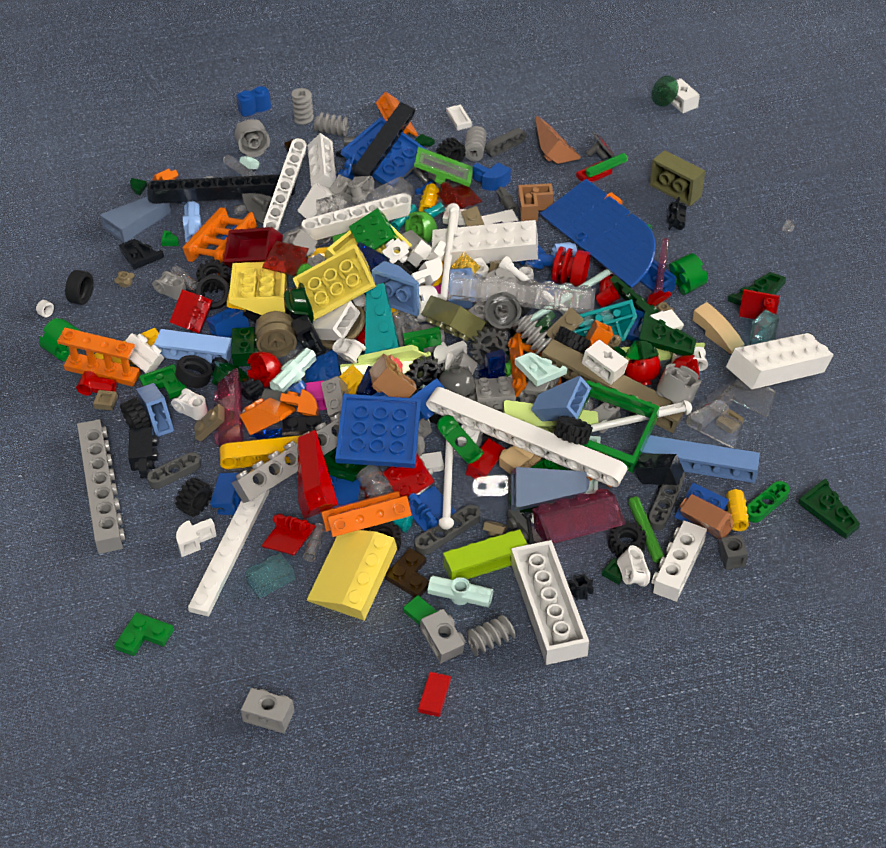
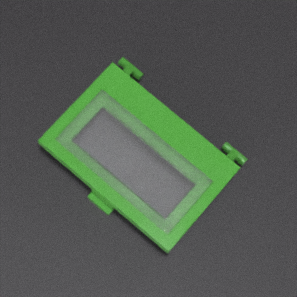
(443, 167)

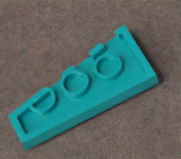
(379, 323)

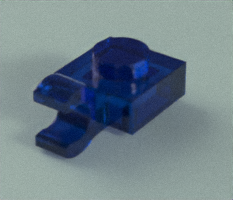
(267, 434)

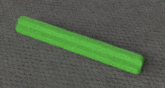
(642, 520)

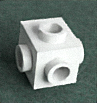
(398, 245)

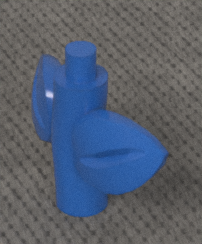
(543, 260)

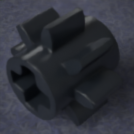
(252, 389)
(581, 587)

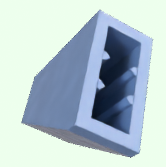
(562, 400)
(156, 409)

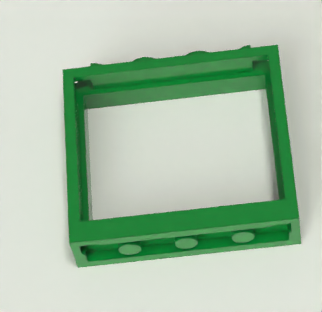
(631, 404)

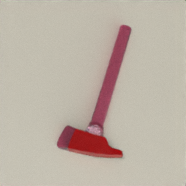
(658, 295)

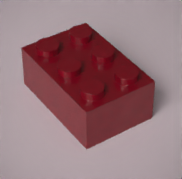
(250, 245)

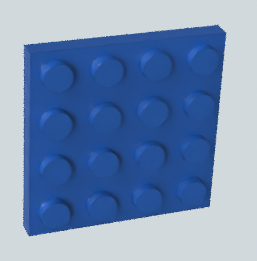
(398, 160)
(378, 431)

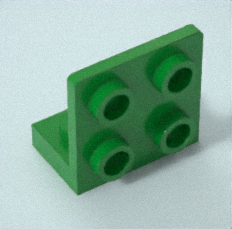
(373, 230)

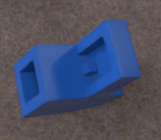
(492, 178)

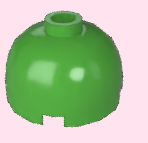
(422, 224)

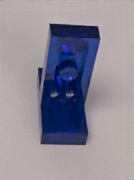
(493, 365)

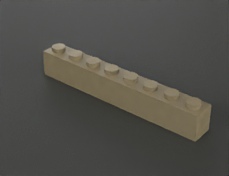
(571, 359)

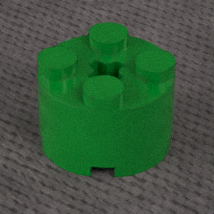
(688, 273)
(52, 333)

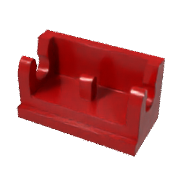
(486, 461)

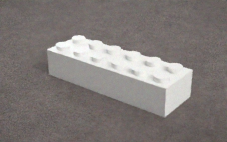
(493, 241)
(779, 360)
(549, 602)

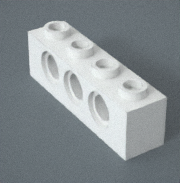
(321, 161)
(679, 560)

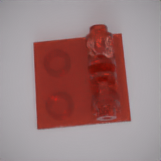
(461, 195)
(286, 258)

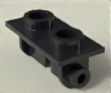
(677, 215)

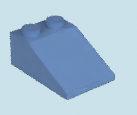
(400, 287)

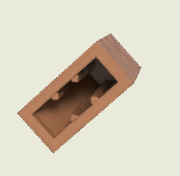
(707, 515)

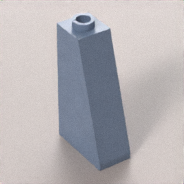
(133, 218)
(539, 486)

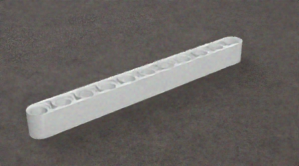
(527, 436)

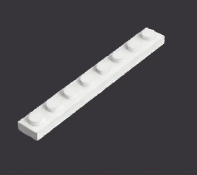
(226, 555)

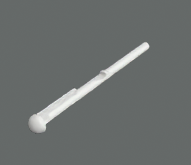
(453, 210)
(684, 406)
(447, 522)

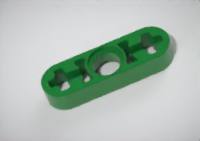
(769, 493)

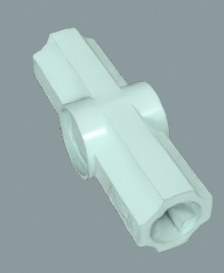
(293, 370)
(469, 593)

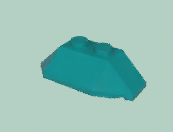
(618, 316)

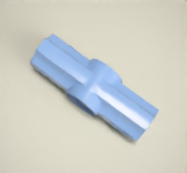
(191, 220)

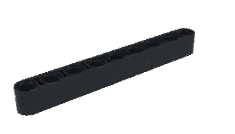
(211, 188)

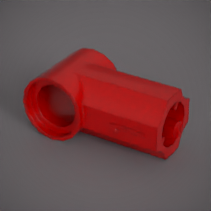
(607, 293)
(91, 383)

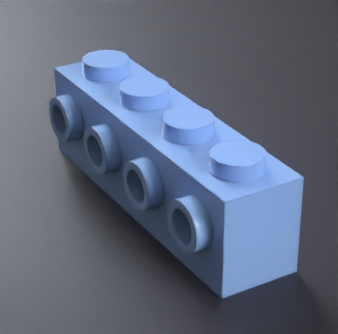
(179, 344)

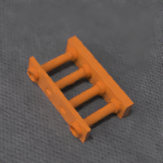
(210, 230)
(516, 350)
(105, 368)
(365, 513)

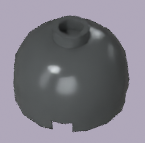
(458, 380)

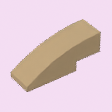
(717, 328)

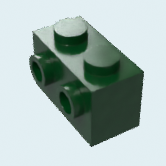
(243, 345)

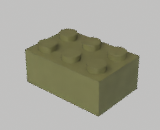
(677, 178)
(452, 318)

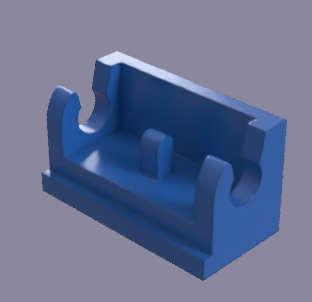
(650, 278)
(223, 322)
(225, 495)

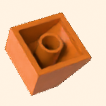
(264, 414)

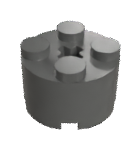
(496, 303)

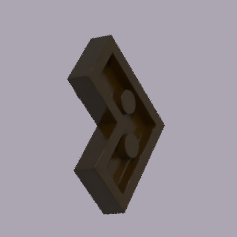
(405, 575)

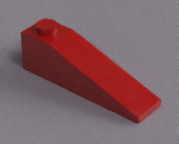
(314, 481)

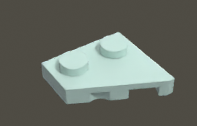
(539, 369)

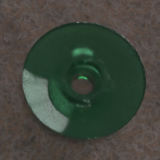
(665, 91)

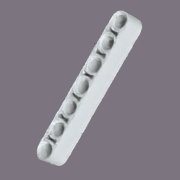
(286, 182)
(340, 220)

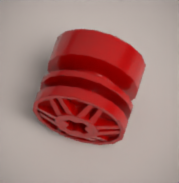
(568, 266)

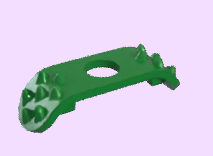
(451, 431)

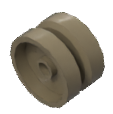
(275, 333)

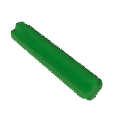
(606, 165)

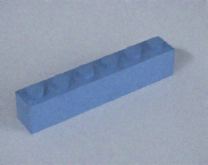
(708, 459)

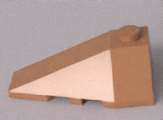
(554, 145)

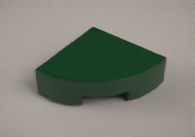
(425, 140)
(138, 185)
(646, 350)
(613, 572)

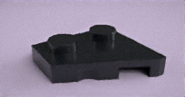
(139, 253)

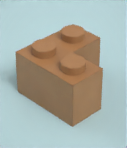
(534, 198)
(390, 380)

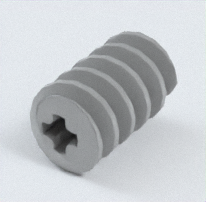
(302, 106)
(331, 125)
(475, 143)
(532, 333)
(490, 633)

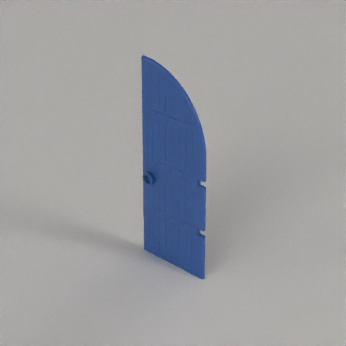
(603, 228)

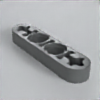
(670, 500)
(451, 533)

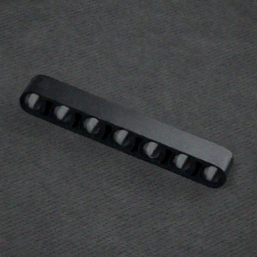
(384, 140)

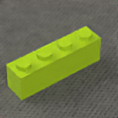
(482, 556)

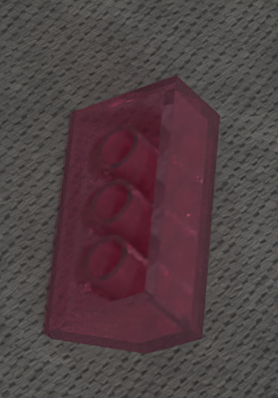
(230, 397)
(578, 516)

